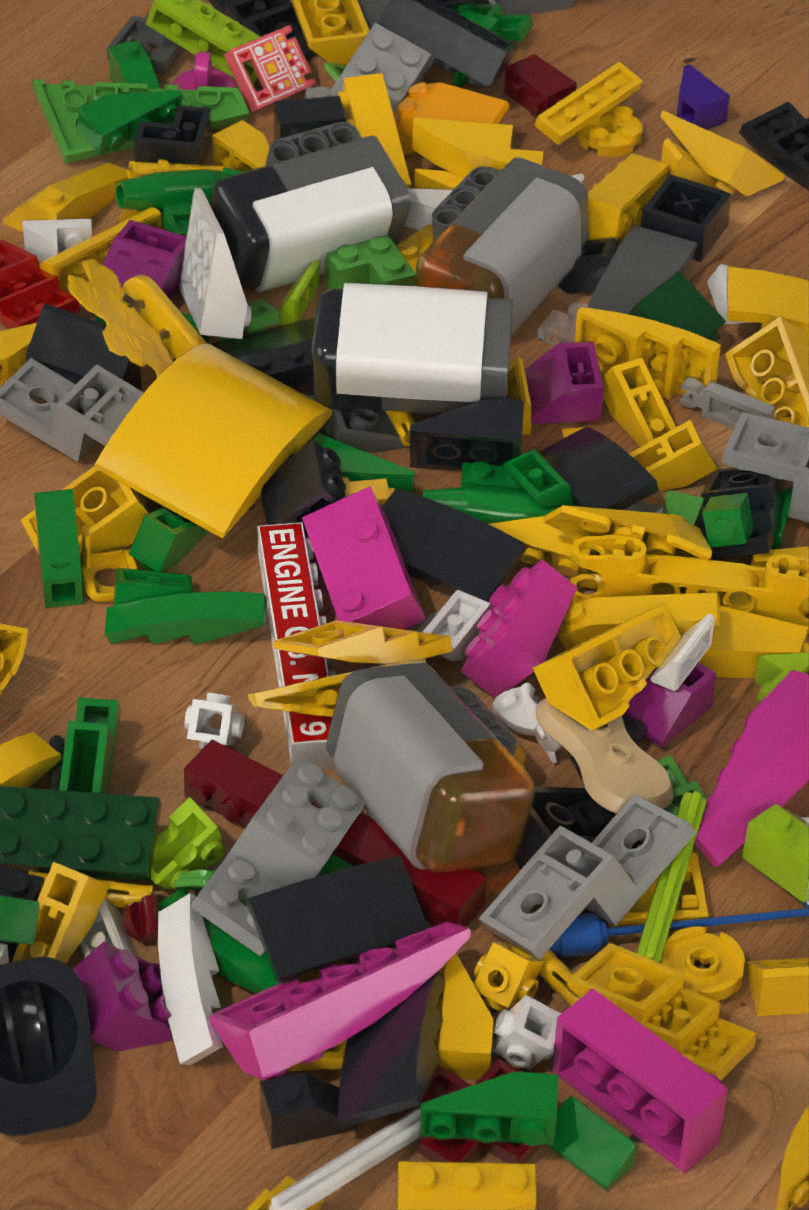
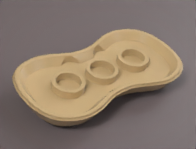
(608, 760)

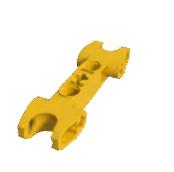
(627, 570)

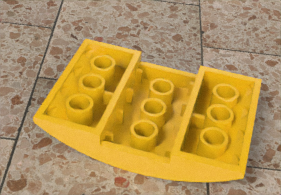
(209, 437)

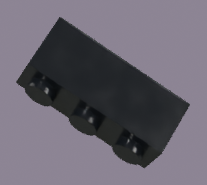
(75, 345)

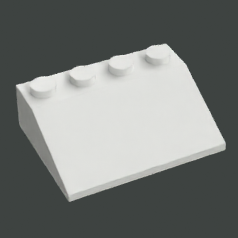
(210, 277)

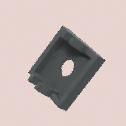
(137, 30)

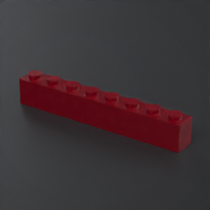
(240, 786)

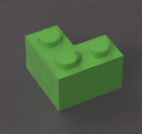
(368, 263)

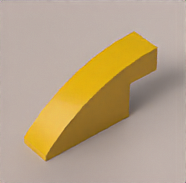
(467, 145)

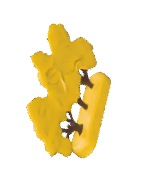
(142, 326)

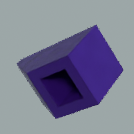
(701, 100)

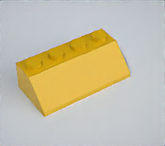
(332, 27)

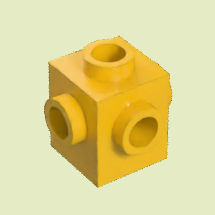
(506, 975)

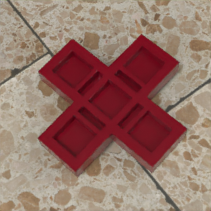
(463, 1150)

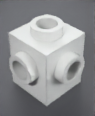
(199, 720)
(526, 1033)

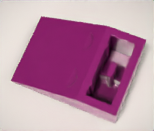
(147, 252)

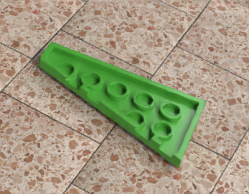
(62, 103)

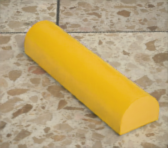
(95, 247)

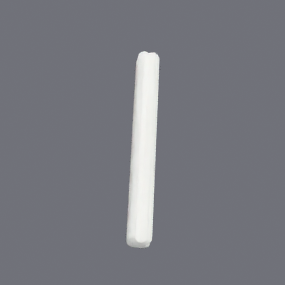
(349, 1164)

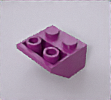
(566, 385)
(673, 711)
(124, 999)

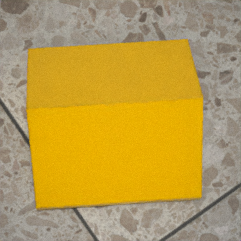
(779, 986)

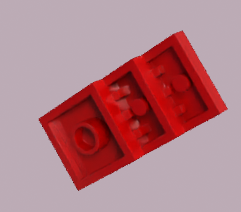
(27, 288)

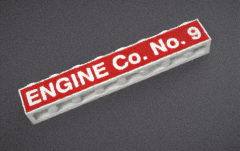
(293, 608)

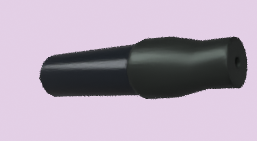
(54, 773)

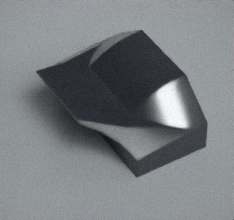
(589, 266)

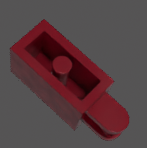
(536, 84)

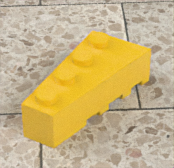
(620, 197)

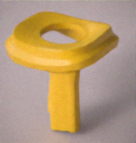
(93, 563)

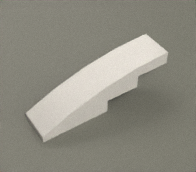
(186, 980)

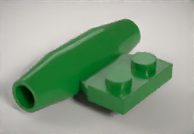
(167, 192)
(489, 495)

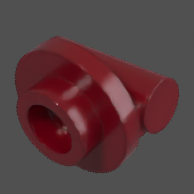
(142, 919)

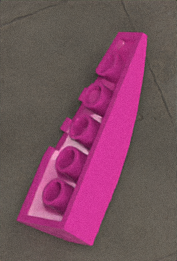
(764, 768)
(302, 1020)

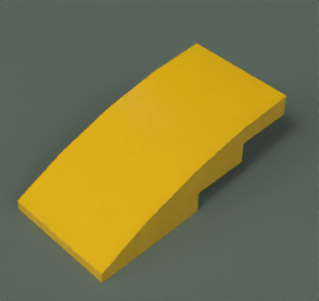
(765, 296)
(666, 350)
(364, 643)
(658, 1001)

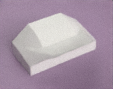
(458, 620)

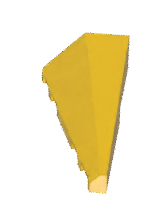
(308, 697)

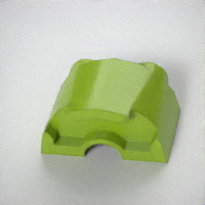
(185, 845)

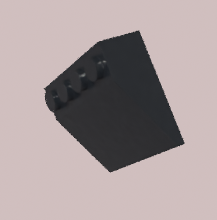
(278, 352)

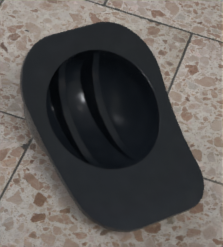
(44, 1048)

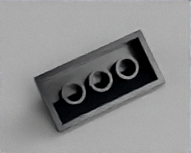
(450, 38)

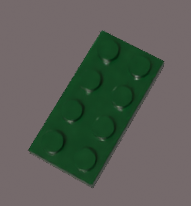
(78, 830)

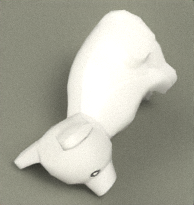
(518, 712)

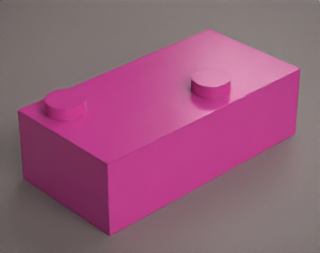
(363, 563)
(639, 1080)

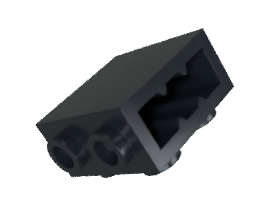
(303, 485)

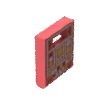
(277, 64)

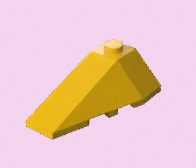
(725, 161)
(71, 198)
(775, 369)
(660, 532)
(600, 614)
(605, 672)

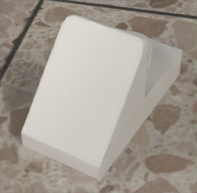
(51, 237)

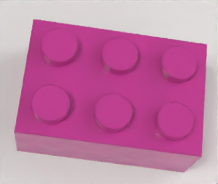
(518, 628)

